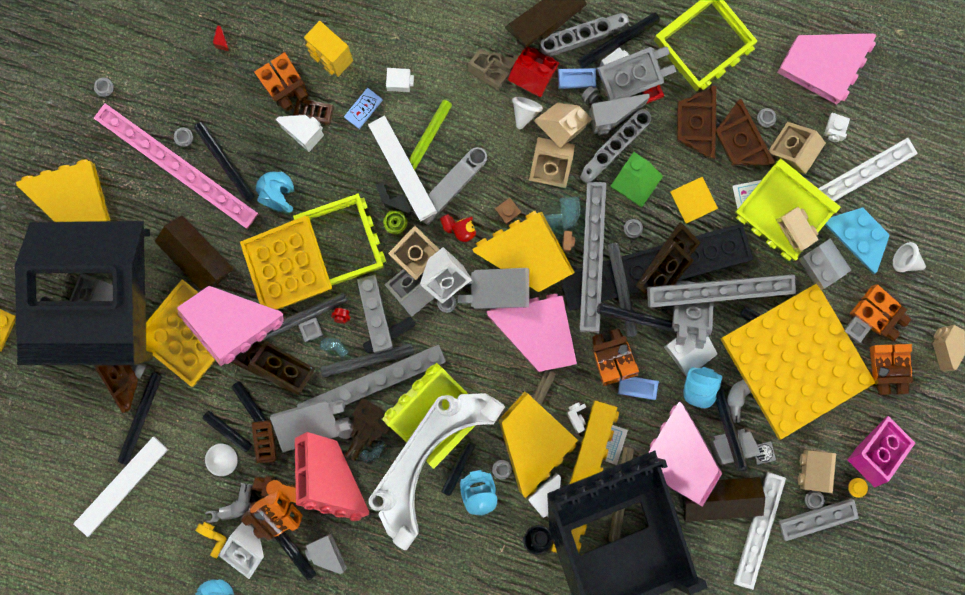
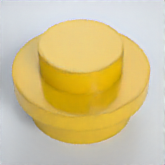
(857, 487)

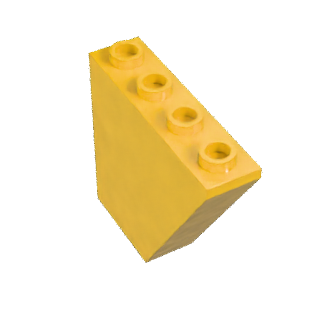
(68, 193)
(528, 246)
(533, 442)

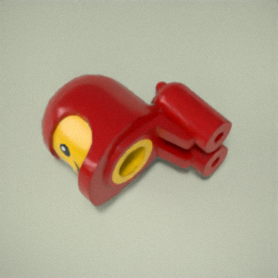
(462, 229)

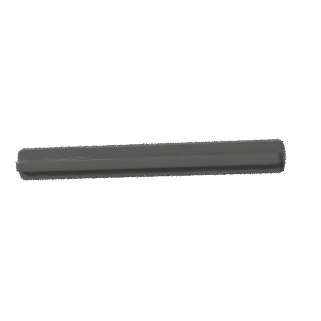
(621, 286)
(309, 313)
(366, 360)

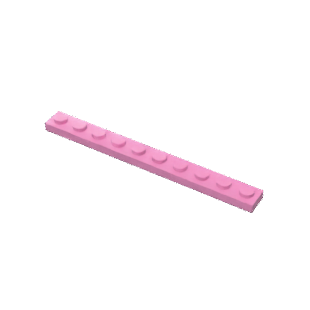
(176, 166)

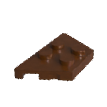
(698, 122)
(742, 139)
(120, 382)

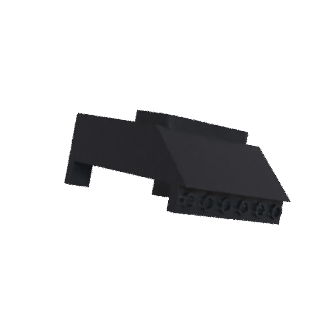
(82, 330)
(638, 563)

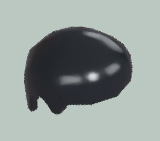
(538, 540)

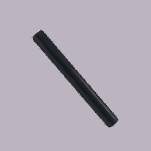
(618, 40)
(224, 161)
(635, 317)
(139, 418)
(730, 431)

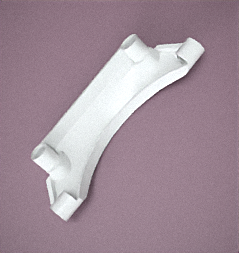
(400, 481)

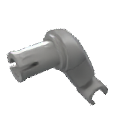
(736, 399)
(237, 508)

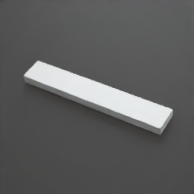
(402, 168)
(869, 170)
(120, 486)
(759, 533)

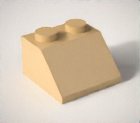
(563, 122)
(797, 146)
(551, 163)
(797, 229)
(413, 252)
(949, 347)
(817, 471)

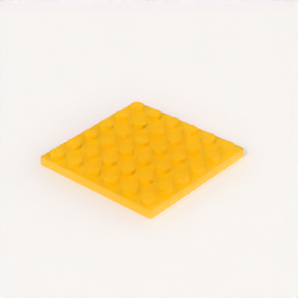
(797, 361)

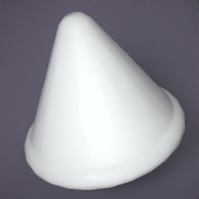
(525, 111)
(908, 258)
(221, 459)

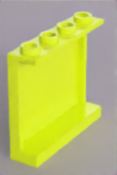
(778, 194)
(416, 403)

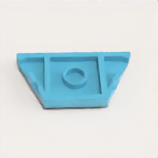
(861, 236)

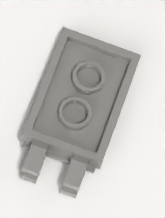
(634, 73)
(498, 289)
(692, 319)
(311, 418)

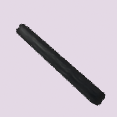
(289, 547)

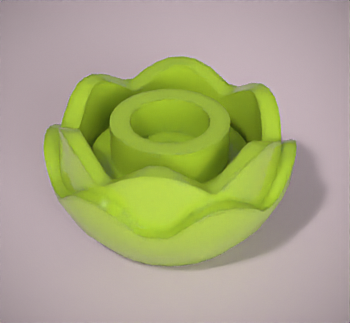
(389, 219)

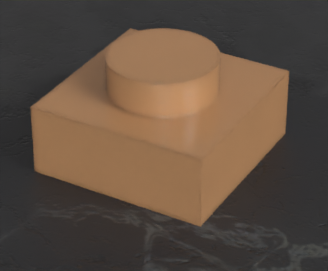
(508, 211)
(568, 241)

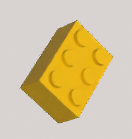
(328, 49)

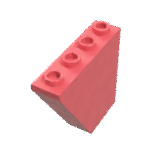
(325, 478)

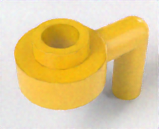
(207, 530)

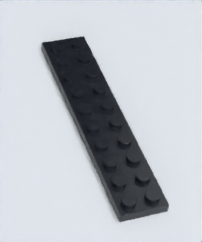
(716, 251)

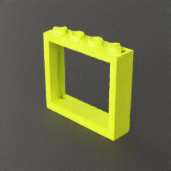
(731, 19)
(367, 222)

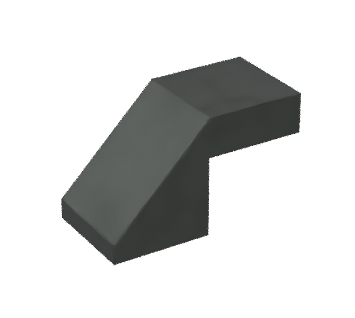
(397, 203)

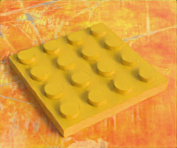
(286, 264)
(174, 341)

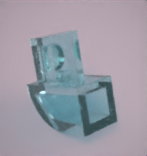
(568, 213)

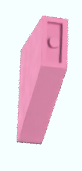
(827, 62)
(227, 322)
(538, 332)
(689, 461)

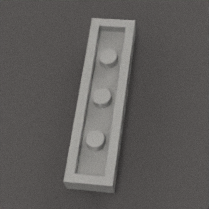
(375, 314)
(818, 519)

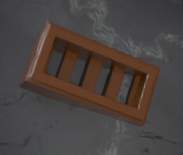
(328, 107)
(264, 457)

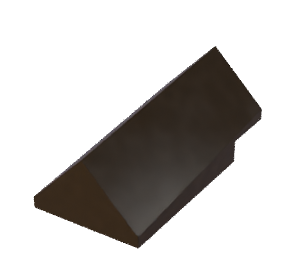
(543, 19)
(193, 253)
(670, 260)
(275, 366)
(728, 500)

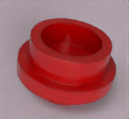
(340, 315)

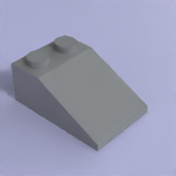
(612, 113)

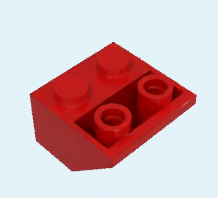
(533, 71)

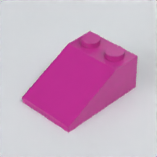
(881, 452)

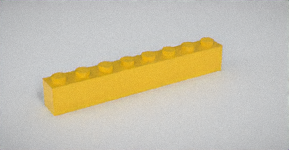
(593, 450)

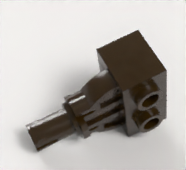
(368, 424)

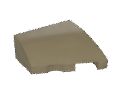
(491, 67)

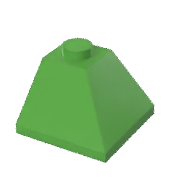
(637, 179)

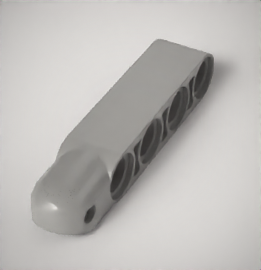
(613, 24)
(637, 128)
(456, 180)

